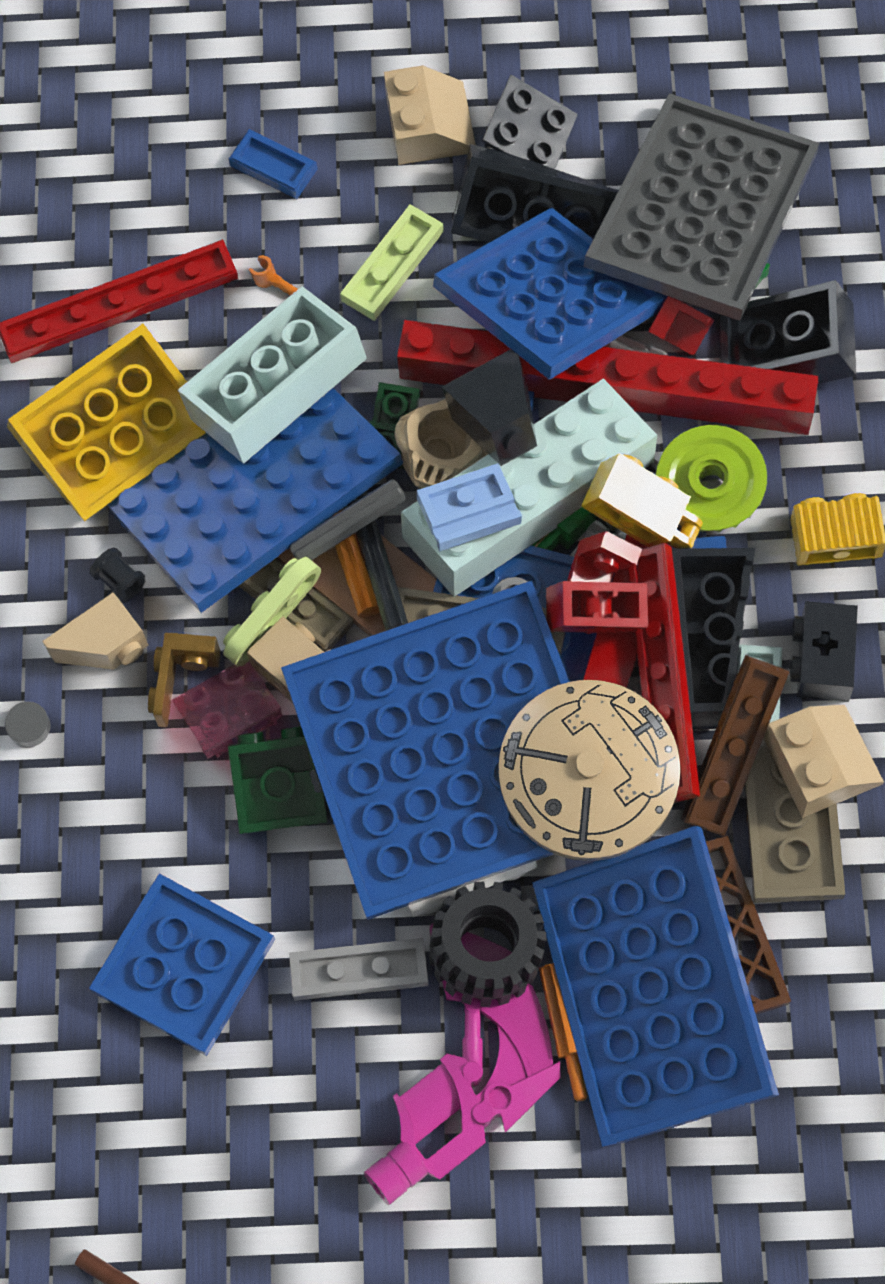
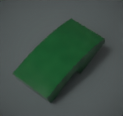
(390, 405)

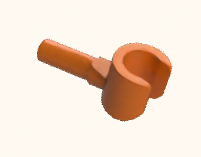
(269, 277)

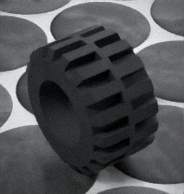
(493, 910)

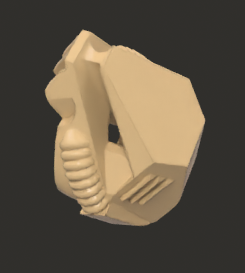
(434, 445)

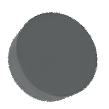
(27, 724)

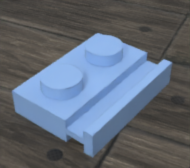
(469, 507)

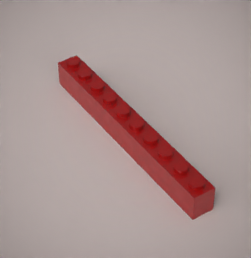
(643, 379)

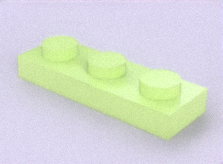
(392, 262)

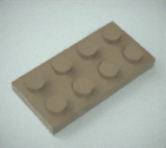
(788, 853)

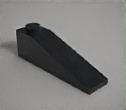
(507, 190)

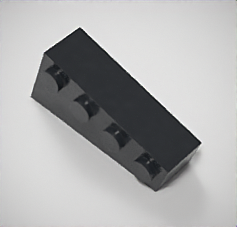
(711, 605)

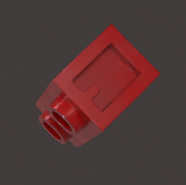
(601, 557)

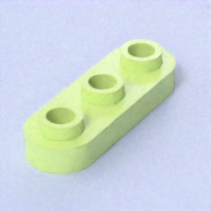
(294, 583)

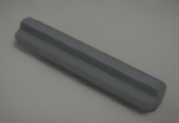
(348, 521)

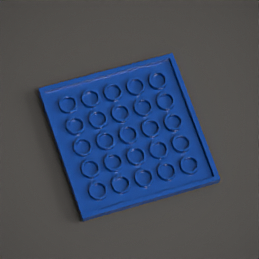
(413, 742)

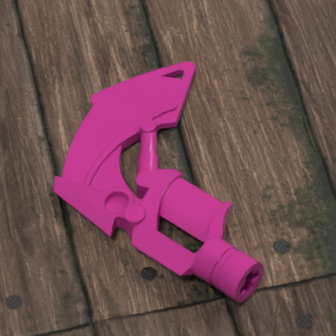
(518, 1081)

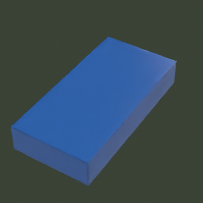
(273, 164)

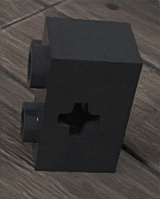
(836, 630)

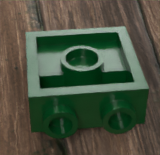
(274, 782)

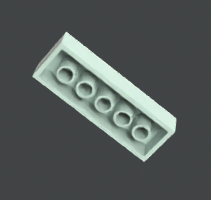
(544, 482)

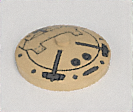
(589, 770)

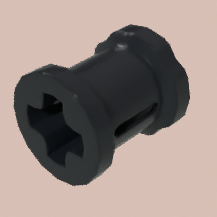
(117, 575)

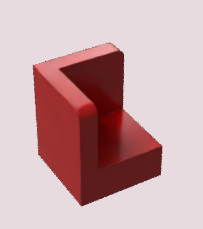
(681, 325)

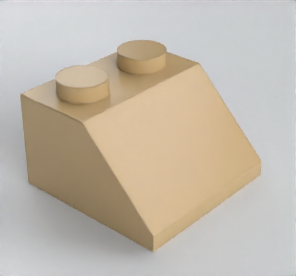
(427, 114)
(821, 757)

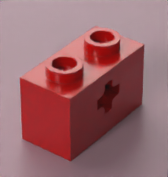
(596, 607)

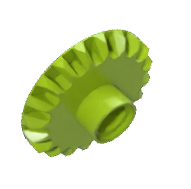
(719, 453)

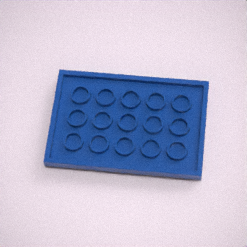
(224, 520)
(654, 988)

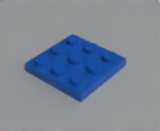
(182, 964)

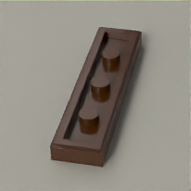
(735, 744)

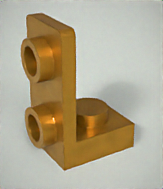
(190, 651)

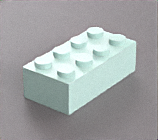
(272, 374)

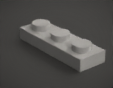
(358, 969)

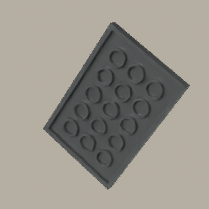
(702, 206)

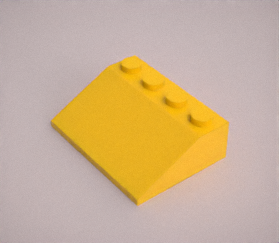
(108, 423)

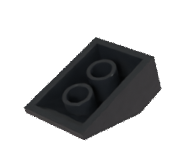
(795, 333)

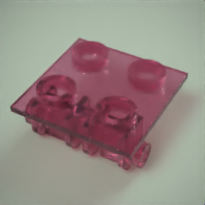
(227, 707)

